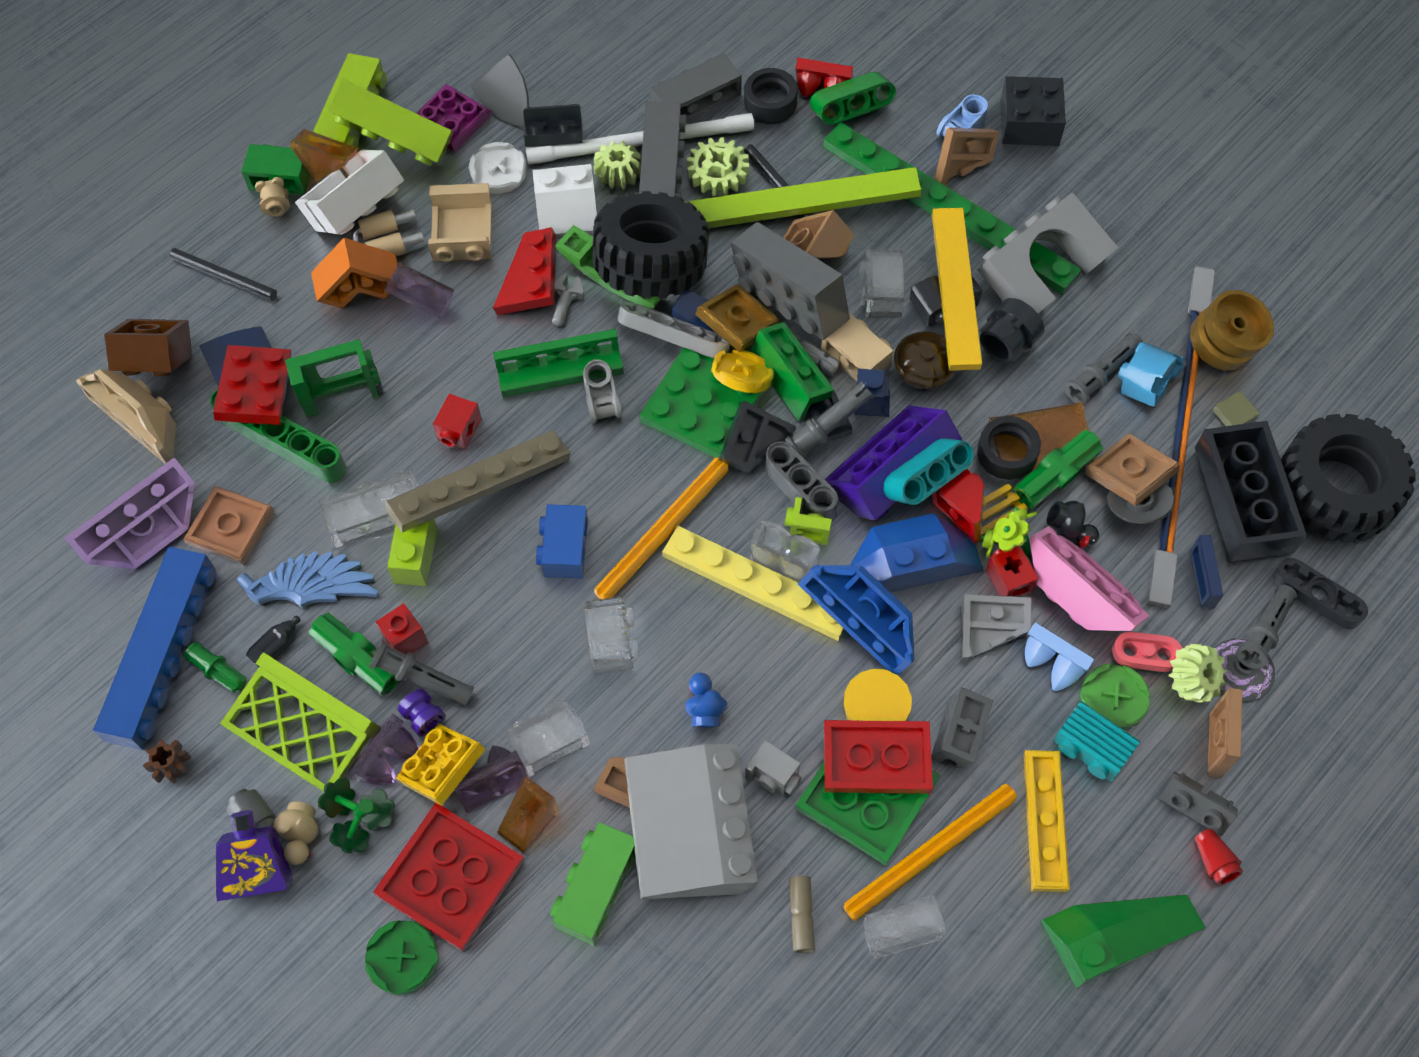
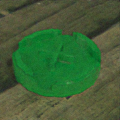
(401, 957)

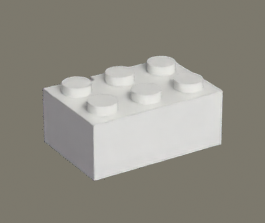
(340, 201)

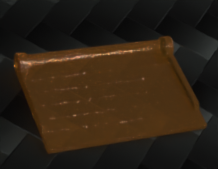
(1055, 428)

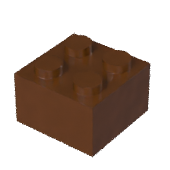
(148, 346)

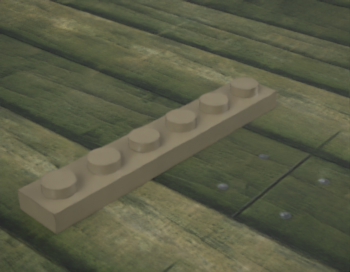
(476, 481)

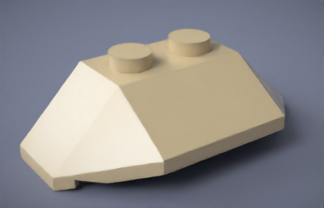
(133, 409)

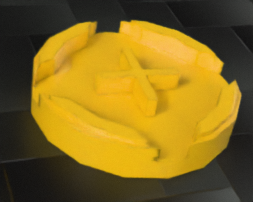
(742, 371)
(877, 697)

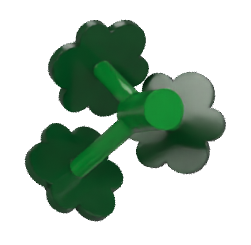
(372, 809)

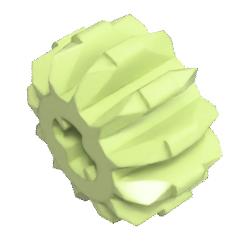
(617, 165)
(1197, 673)

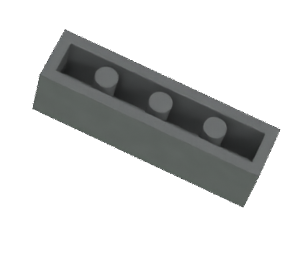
(662, 148)

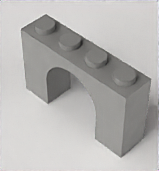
(1065, 224)

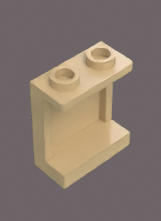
(461, 222)

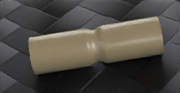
(802, 919)

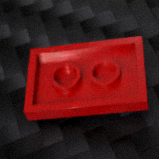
(252, 385)
(877, 756)

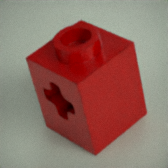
(457, 421)
(1007, 582)
(402, 630)

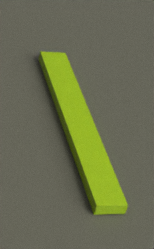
(809, 197)

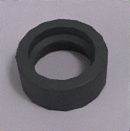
(776, 79)
(1014, 427)

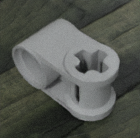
(601, 397)

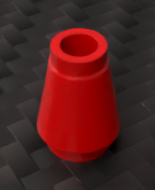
(1218, 858)

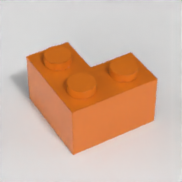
(351, 270)

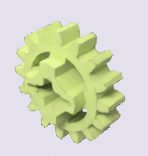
(718, 166)

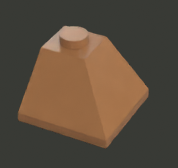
(821, 235)

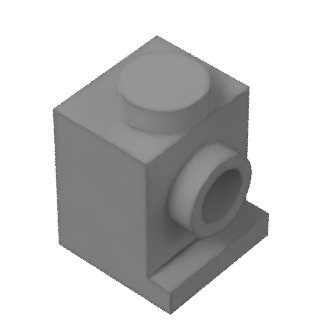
(774, 769)

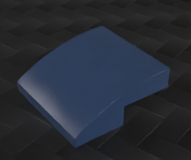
(215, 349)

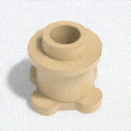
(273, 196)

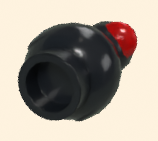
(1069, 522)

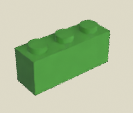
(594, 883)

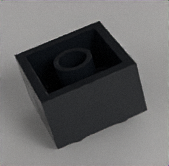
(1032, 111)

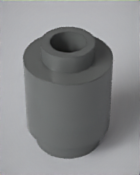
(252, 801)

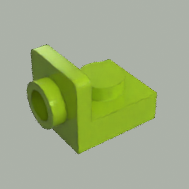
(810, 526)

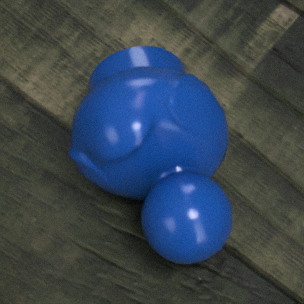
(706, 704)

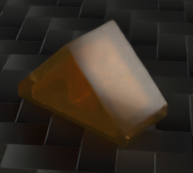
(320, 153)
(528, 815)

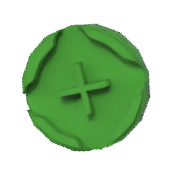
(1117, 694)

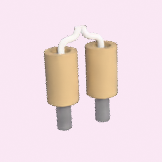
(387, 223)

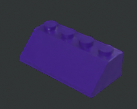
(862, 476)

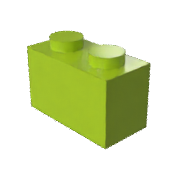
(412, 554)

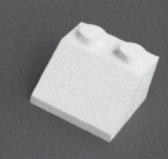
(565, 198)

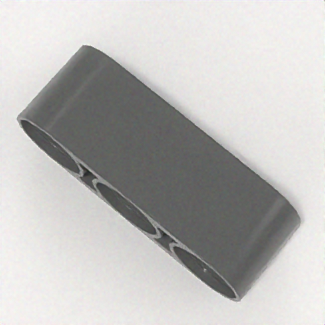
(796, 470)

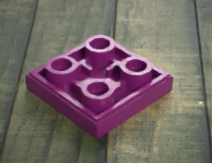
(456, 113)

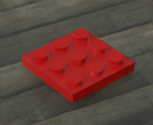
(449, 876)

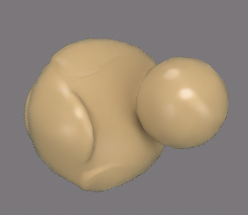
(299, 828)

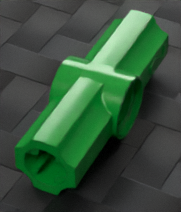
(1058, 469)
(351, 652)

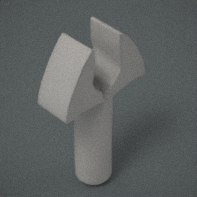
(566, 297)

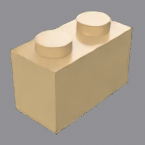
(858, 348)

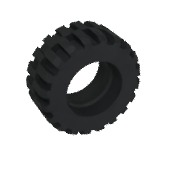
(650, 244)
(1367, 450)

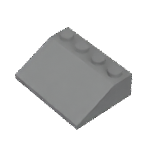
(690, 822)

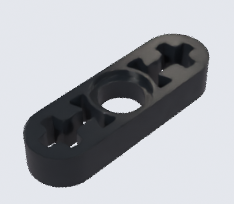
(1334, 590)

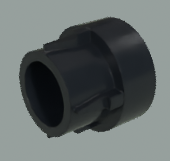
(1011, 330)

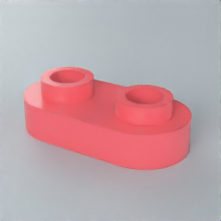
(1145, 651)

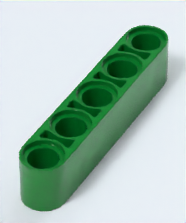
(288, 444)

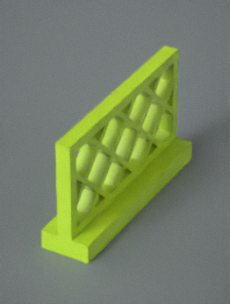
(308, 694)

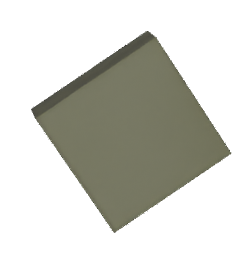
(1236, 410)

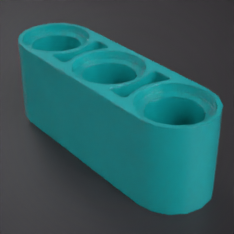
(928, 471)

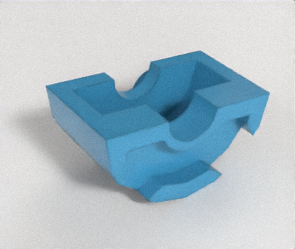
(1149, 373)

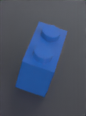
(563, 541)

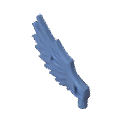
(310, 581)

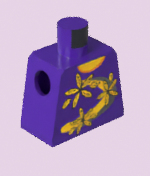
(250, 860)

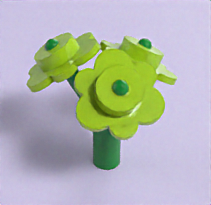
(1010, 533)

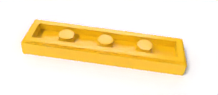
(1046, 821)

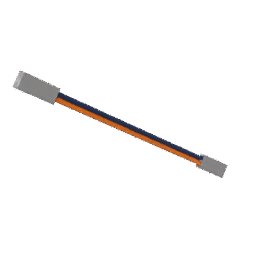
(1165, 562)

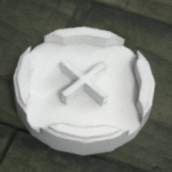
(499, 166)

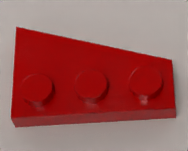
(530, 275)

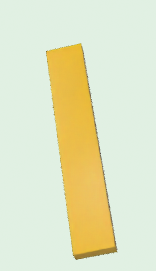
(956, 289)

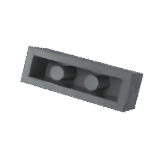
(701, 86)

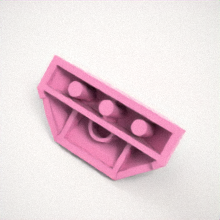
(1083, 585)

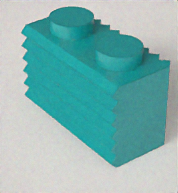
(1095, 742)

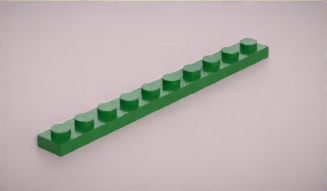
(979, 224)

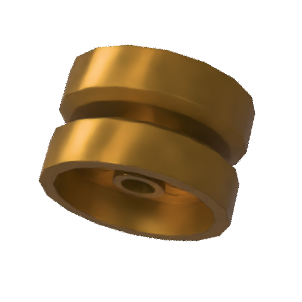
(1232, 330)

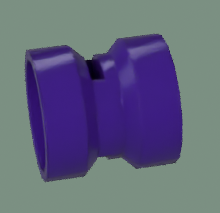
(421, 712)

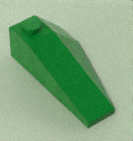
(1113, 934)

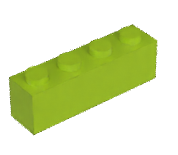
(363, 72)
(391, 122)

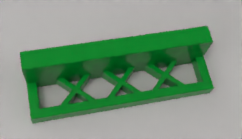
(559, 365)

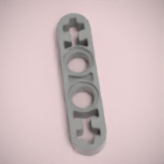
(671, 329)

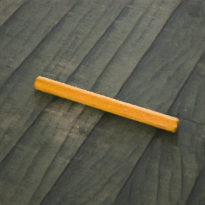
(661, 529)
(929, 852)

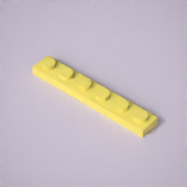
(749, 580)

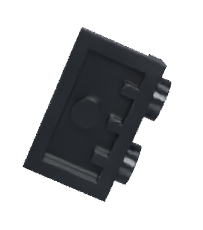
(553, 125)

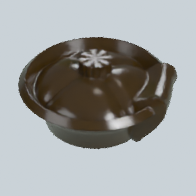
(923, 360)

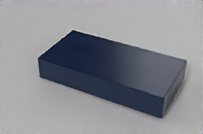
(1206, 572)

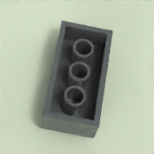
(790, 280)

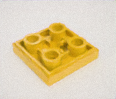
(440, 763)

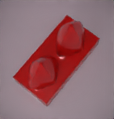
(812, 72)

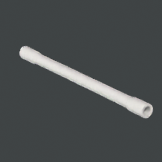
(549, 153)

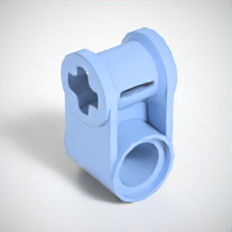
(968, 114)

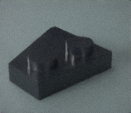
(751, 435)

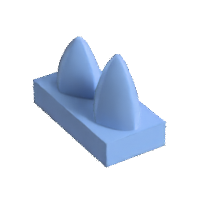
(1068, 665)

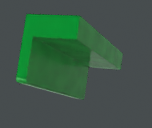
(795, 373)

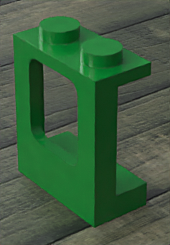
(310, 386)

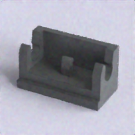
(962, 728)

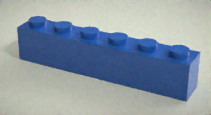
(155, 649)

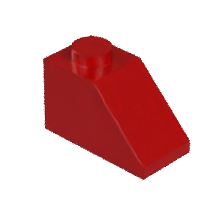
(963, 503)

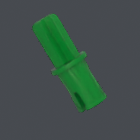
(214, 667)

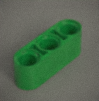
(865, 98)

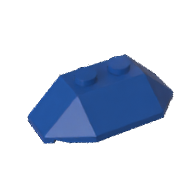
(917, 553)
(864, 611)

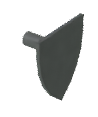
(504, 91)

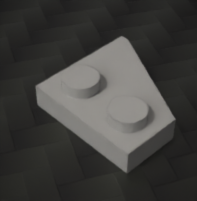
(992, 622)

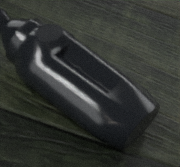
(273, 640)

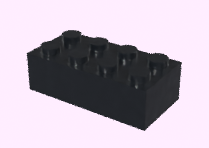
(1249, 491)

